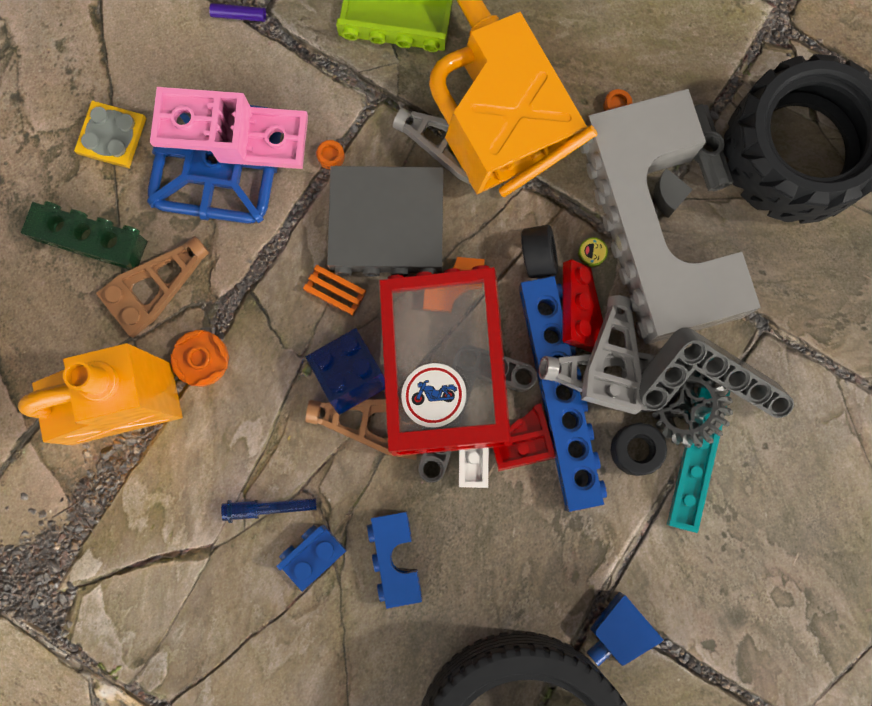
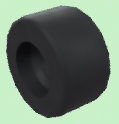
(539, 251)
(654, 439)

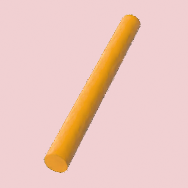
(549, 160)

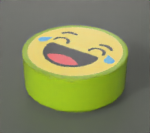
(592, 252)

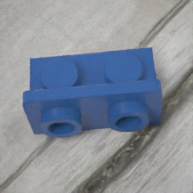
(311, 557)

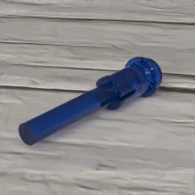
(252, 509)

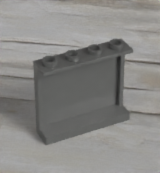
(385, 220)

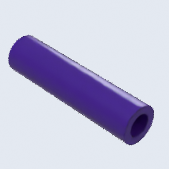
(237, 12)

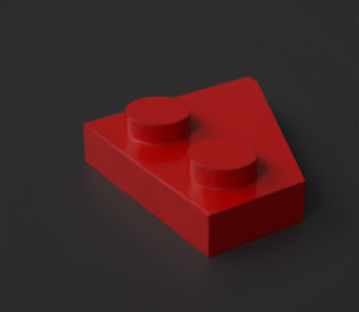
(529, 442)

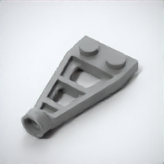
(416, 131)
(550, 367)
(606, 388)

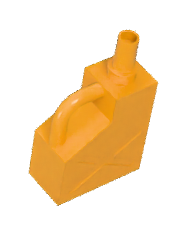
(513, 107)
(103, 395)

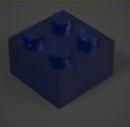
(346, 371)

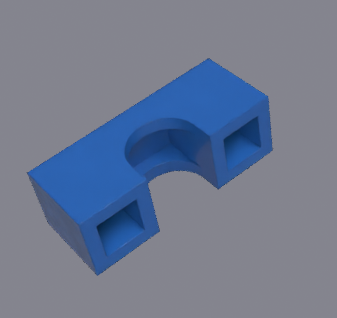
(397, 586)

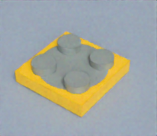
(110, 134)

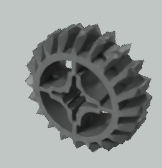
(698, 429)

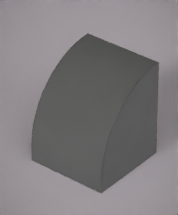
(670, 192)

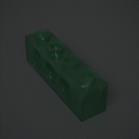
(42, 224)

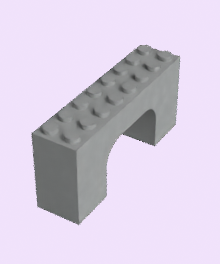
(661, 287)

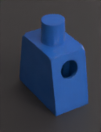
(622, 633)

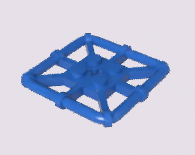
(201, 171)

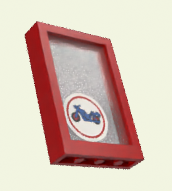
(444, 362)

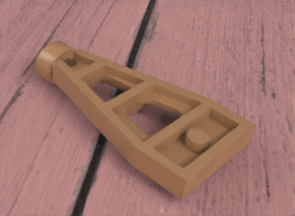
(127, 307)
(362, 435)

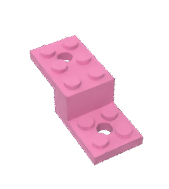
(228, 128)

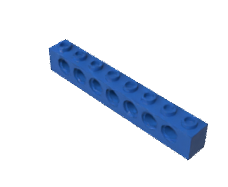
(574, 497)

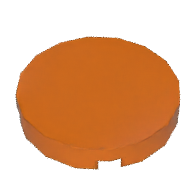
(199, 358)

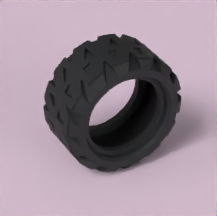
(768, 182)

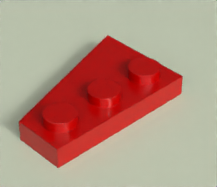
(580, 306)

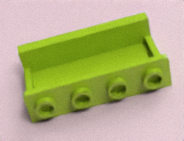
(397, 22)

